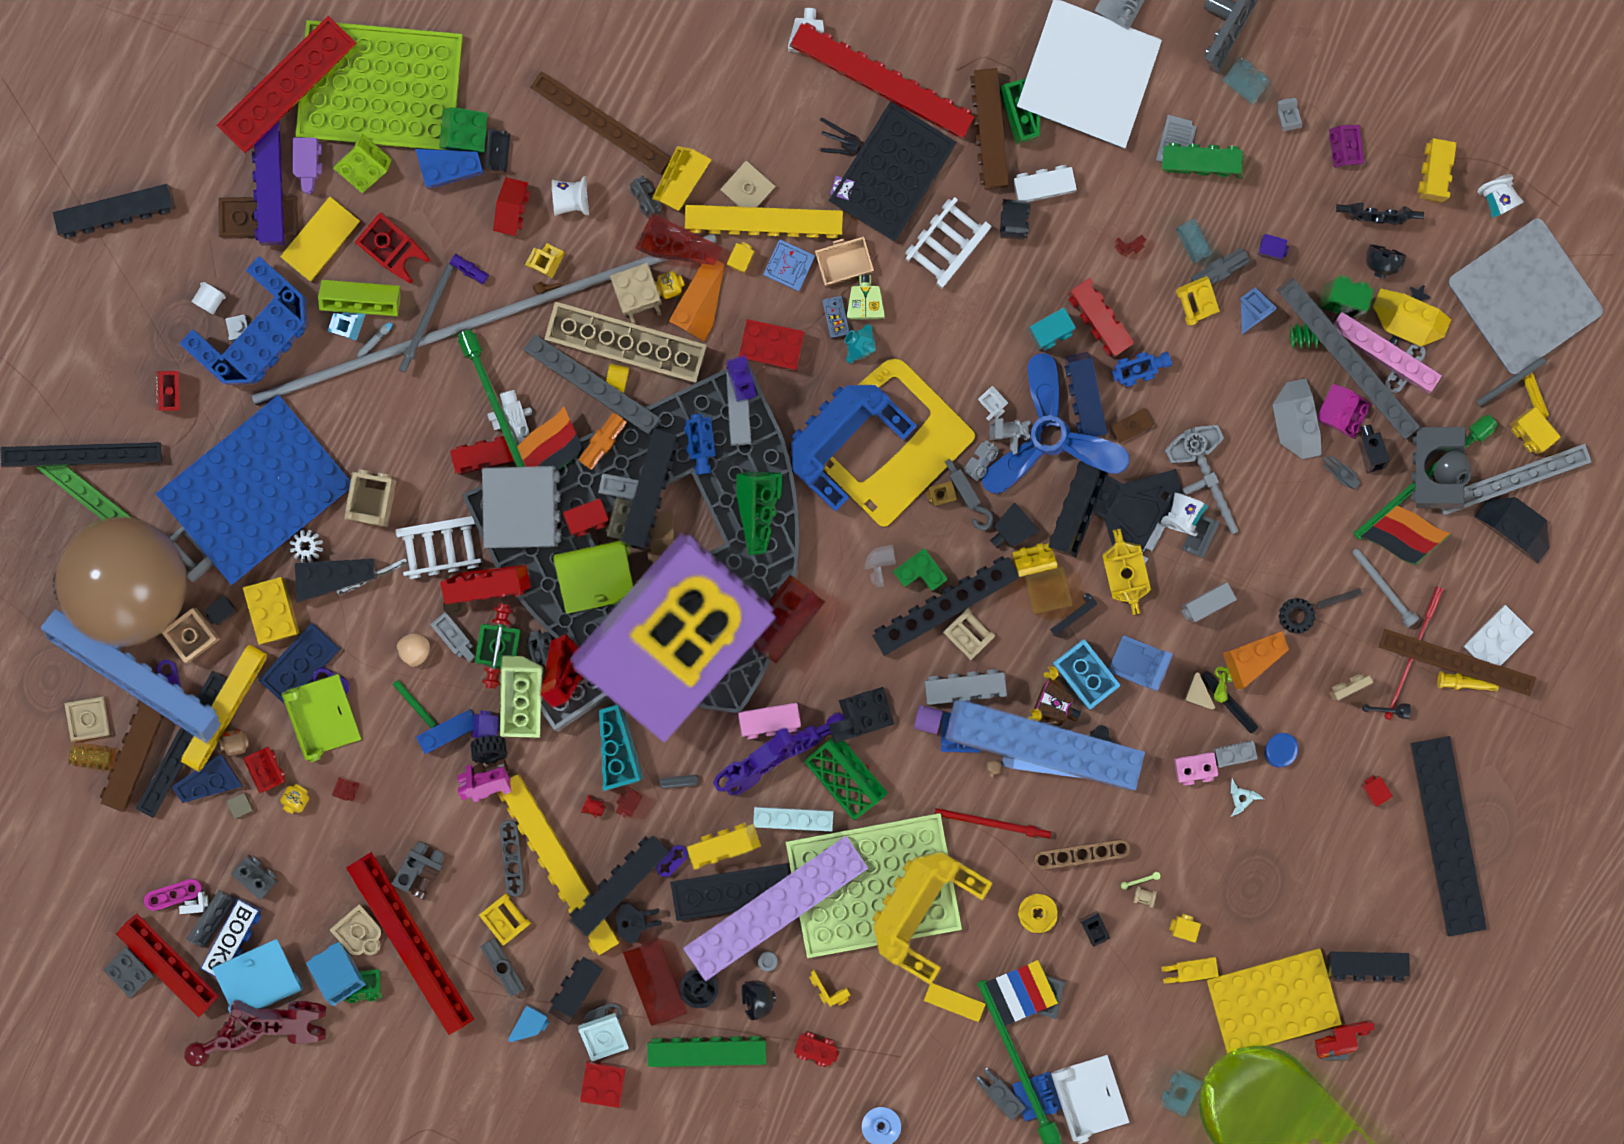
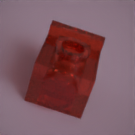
(345, 789)
(628, 802)

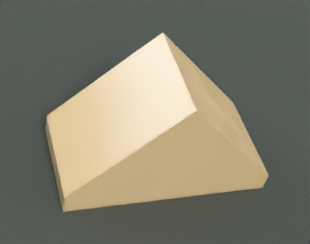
(1198, 693)

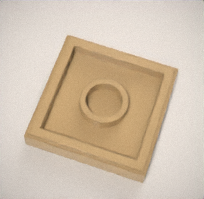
(87, 719)

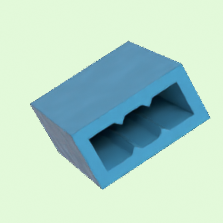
(335, 973)

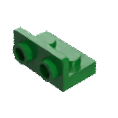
(372, 989)

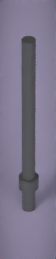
(410, 352)

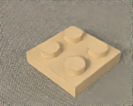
(1357, 682)

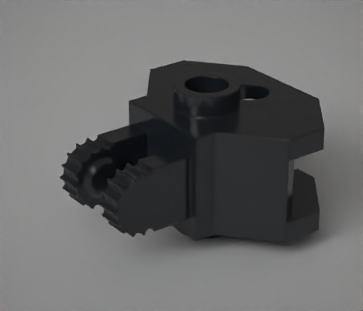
(636, 921)

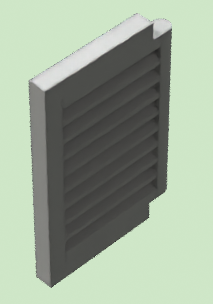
(1176, 131)

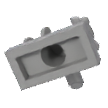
(1010, 430)

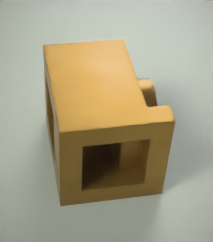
(949, 494)

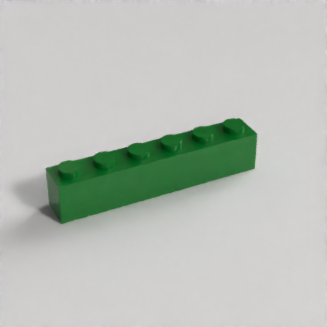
(706, 1052)

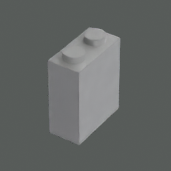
(1208, 602)

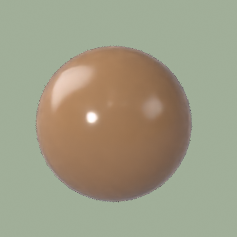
(120, 581)

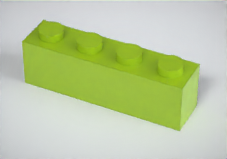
(359, 298)

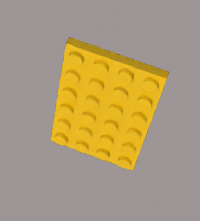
(1274, 1001)

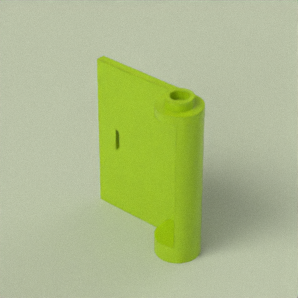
(591, 573)
(317, 717)

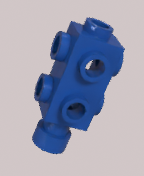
(1135, 370)
(700, 442)

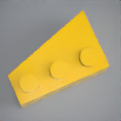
(1437, 170)
(680, 177)
(723, 845)

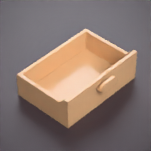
(844, 261)

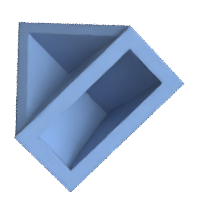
(1254, 309)

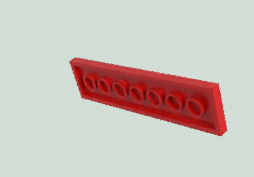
(286, 84)

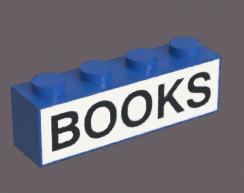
(233, 934)

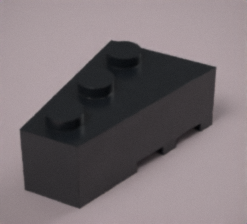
(574, 989)

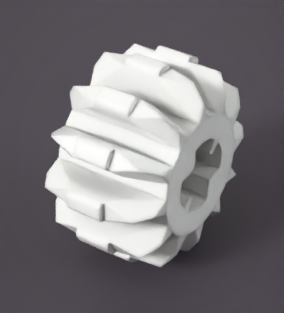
(306, 553)

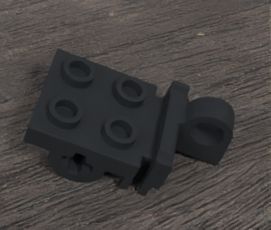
(862, 715)

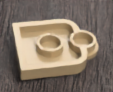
(358, 932)

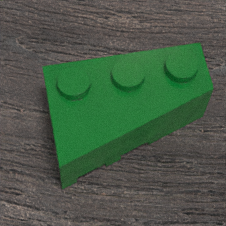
(1023, 123)

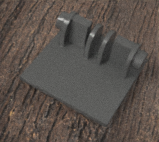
(128, 972)

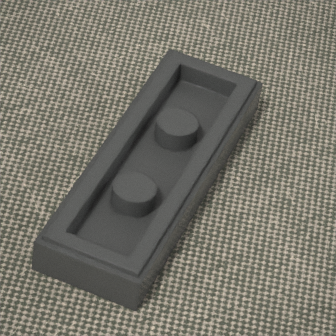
(211, 918)

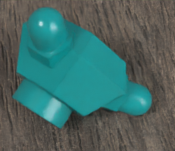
(860, 344)

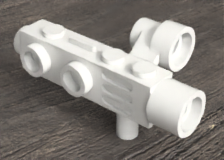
(514, 416)

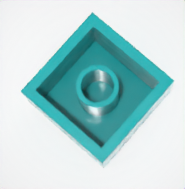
(1051, 329)

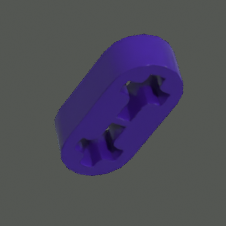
(675, 864)

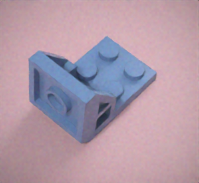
(1140, 663)

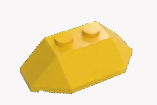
(1410, 318)

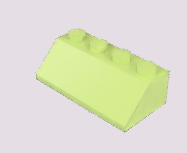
(520, 697)

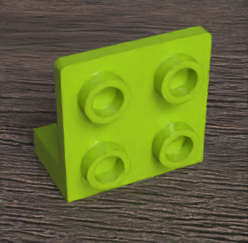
(363, 164)

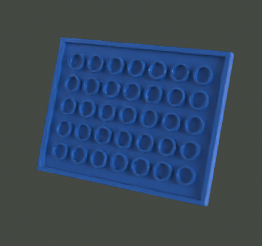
(254, 490)

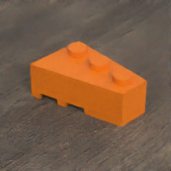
(1253, 658)

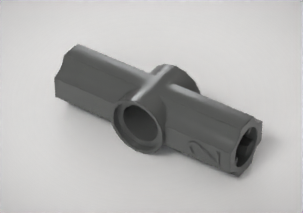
(1223, 267)
(496, 955)

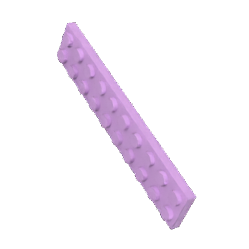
(775, 908)

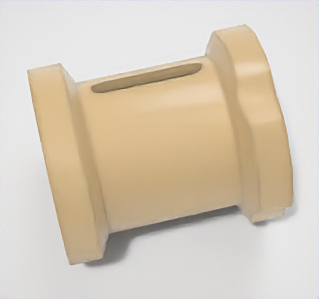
(1144, 897)

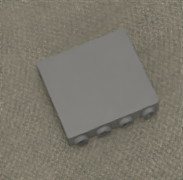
(521, 507)

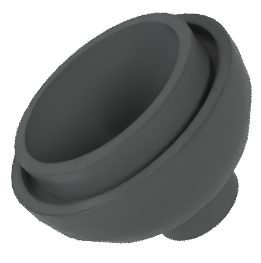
(1453, 468)

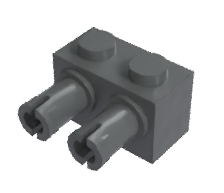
(255, 877)

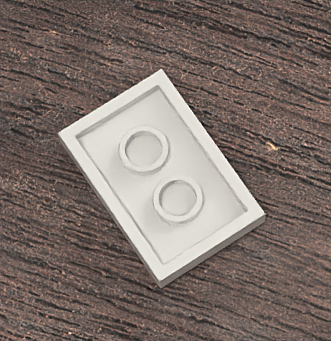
(1498, 637)

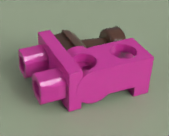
(482, 780)

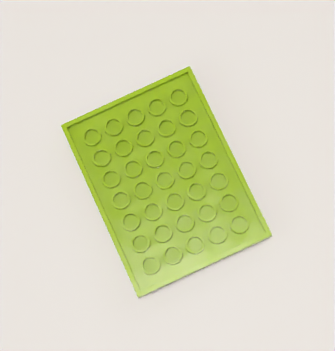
(385, 88)

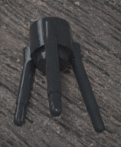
(849, 143)

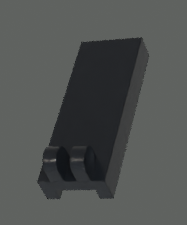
(1090, 603)

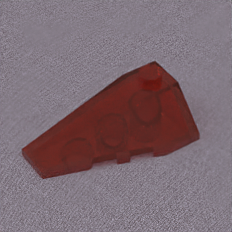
(673, 242)

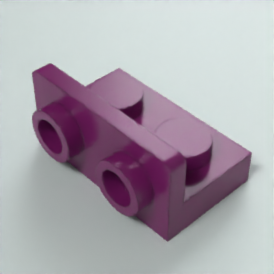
(1346, 145)

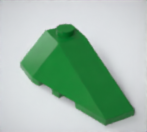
(756, 501)

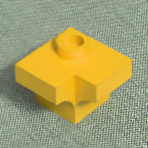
(545, 260)

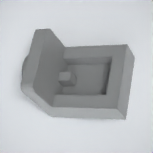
(1289, 114)

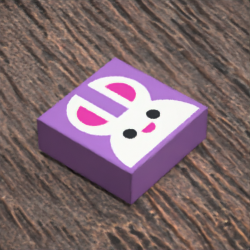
(843, 193)

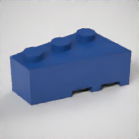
(447, 166)

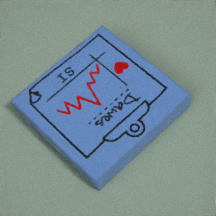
(789, 265)

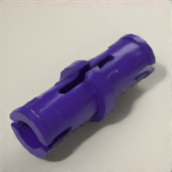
(469, 269)

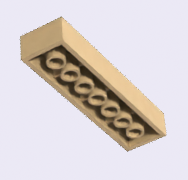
(625, 342)

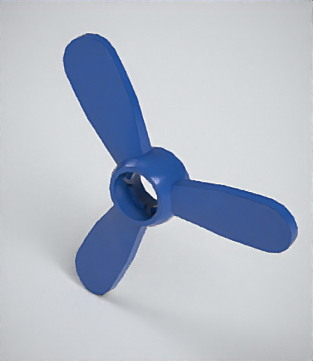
(1045, 395)

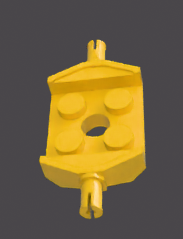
(1123, 556)

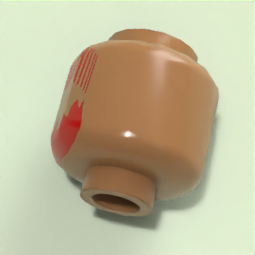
(234, 742)

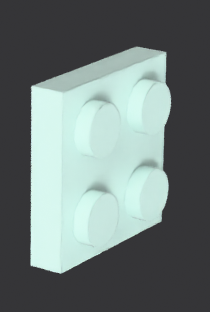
(603, 1037)

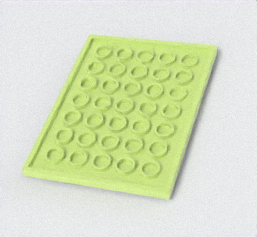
(845, 917)

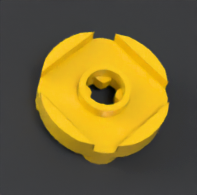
(1037, 924)

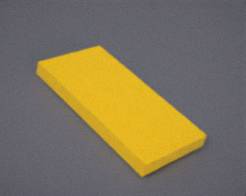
(320, 239)

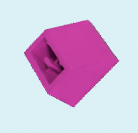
(1343, 411)

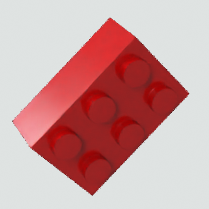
(771, 345)

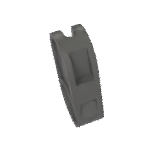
(601, 1011)

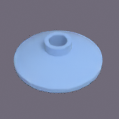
(881, 1136)

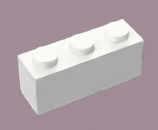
(1045, 184)

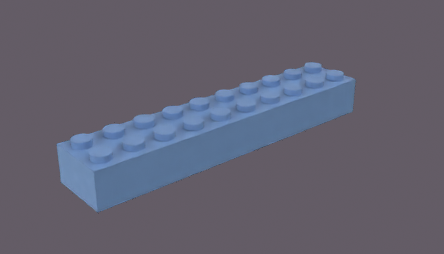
(133, 678)
(1044, 745)

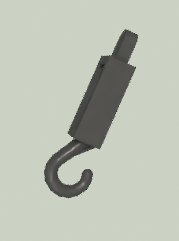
(968, 495)

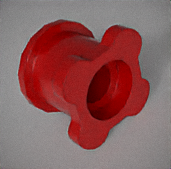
(593, 807)

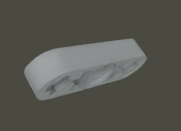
(1392, 377)

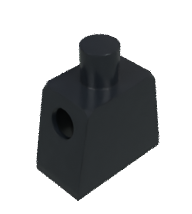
(1374, 457)
(1013, 527)

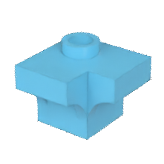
(346, 324)

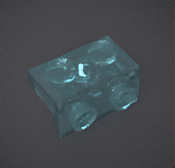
(1246, 80)

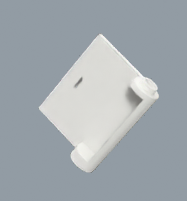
(1085, 1098)

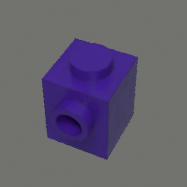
(1273, 247)
(485, 724)

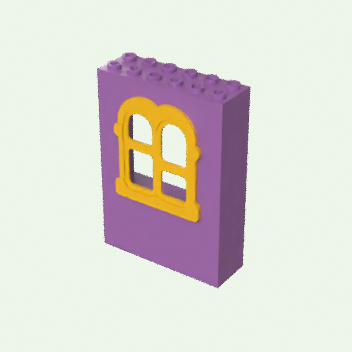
(645, 675)

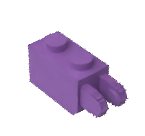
(306, 162)

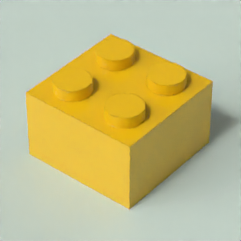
(1534, 431)

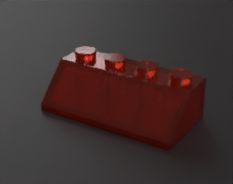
(793, 610)
(655, 982)

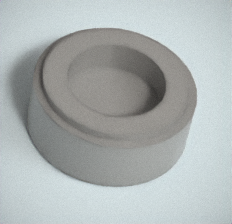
(767, 961)

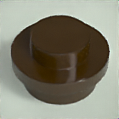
(453, 608)

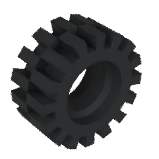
(1308, 611)
(488, 749)

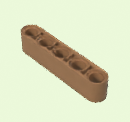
(1090, 848)

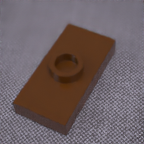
(1132, 425)

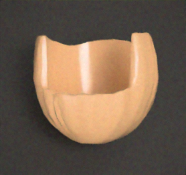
(413, 649)

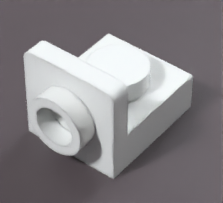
(236, 326)
(193, 907)

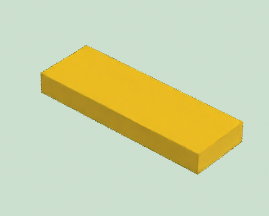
(954, 1002)

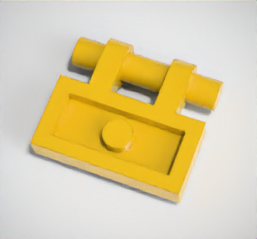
(1036, 563)

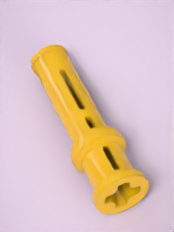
(1458, 681)

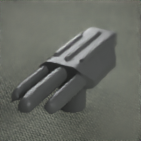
(1343, 473)

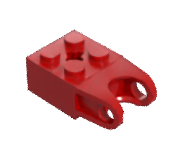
(396, 251)

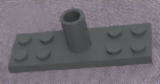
(1236, 17)

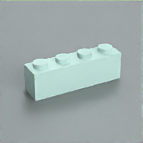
(793, 818)

